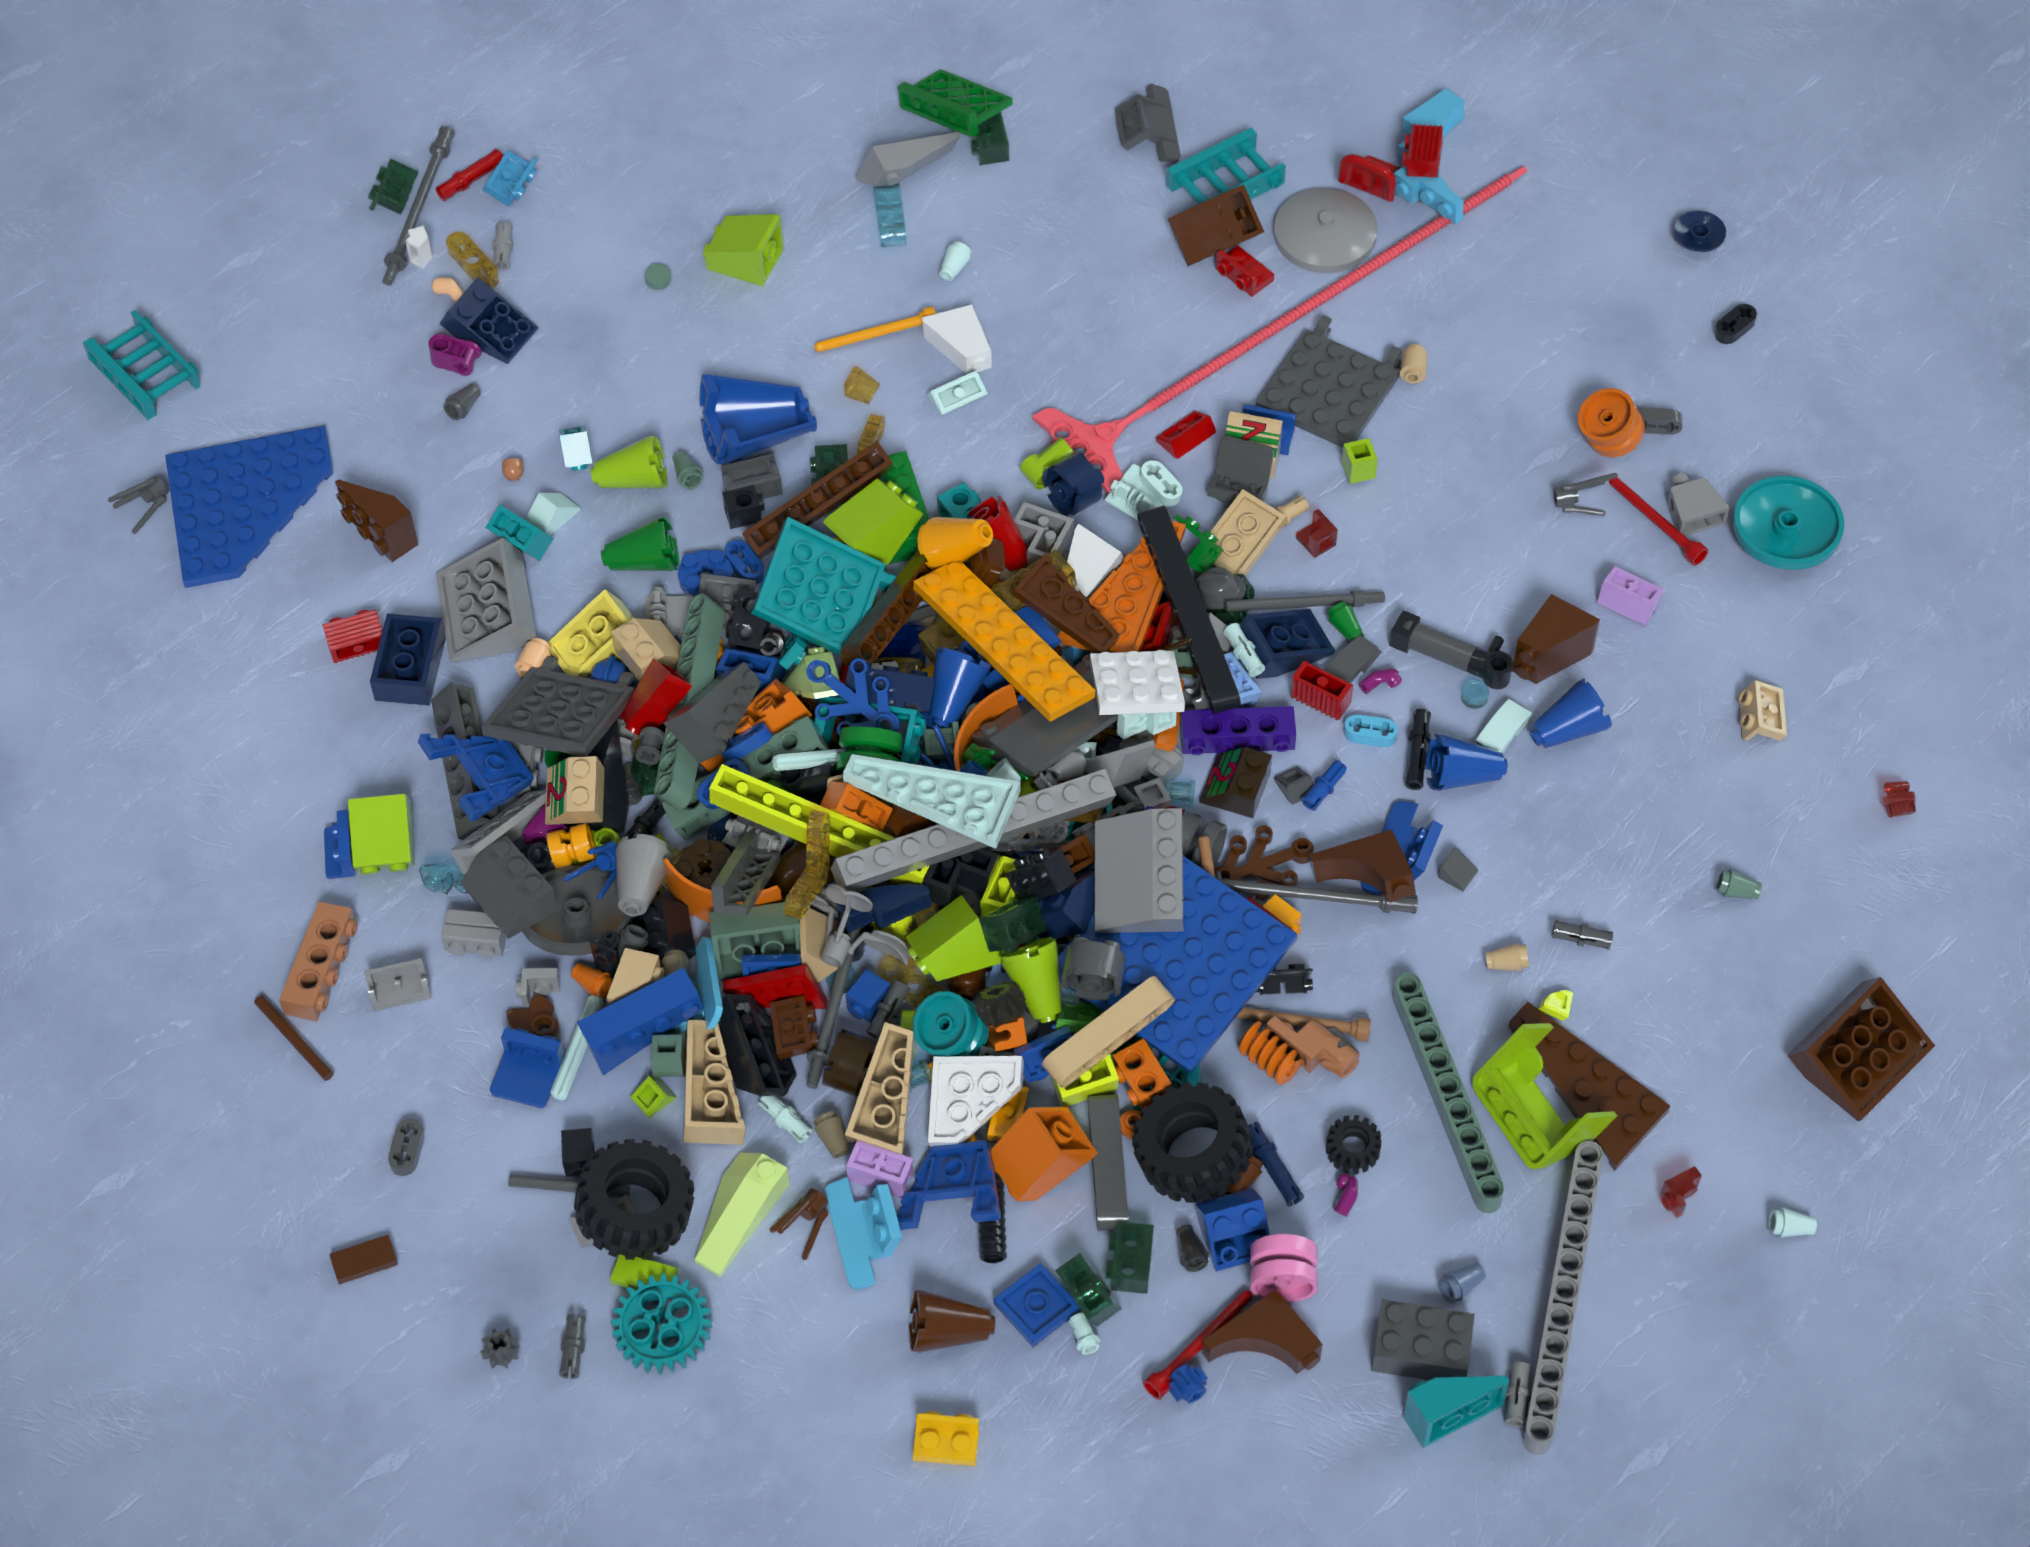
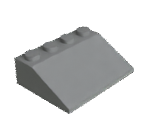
(486, 603)
(1139, 872)

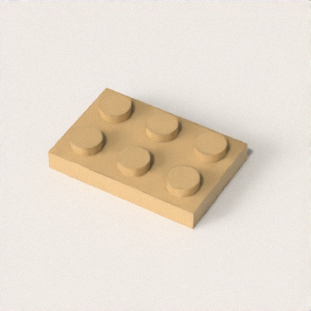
(1246, 532)

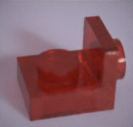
(1680, 1188)

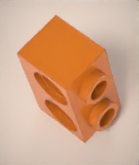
(856, 805)
(1146, 1075)

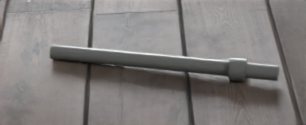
(1355, 599)

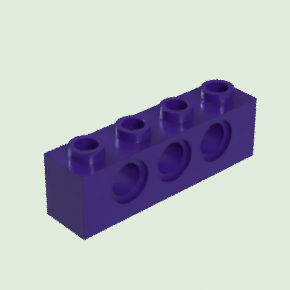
(1249, 721)

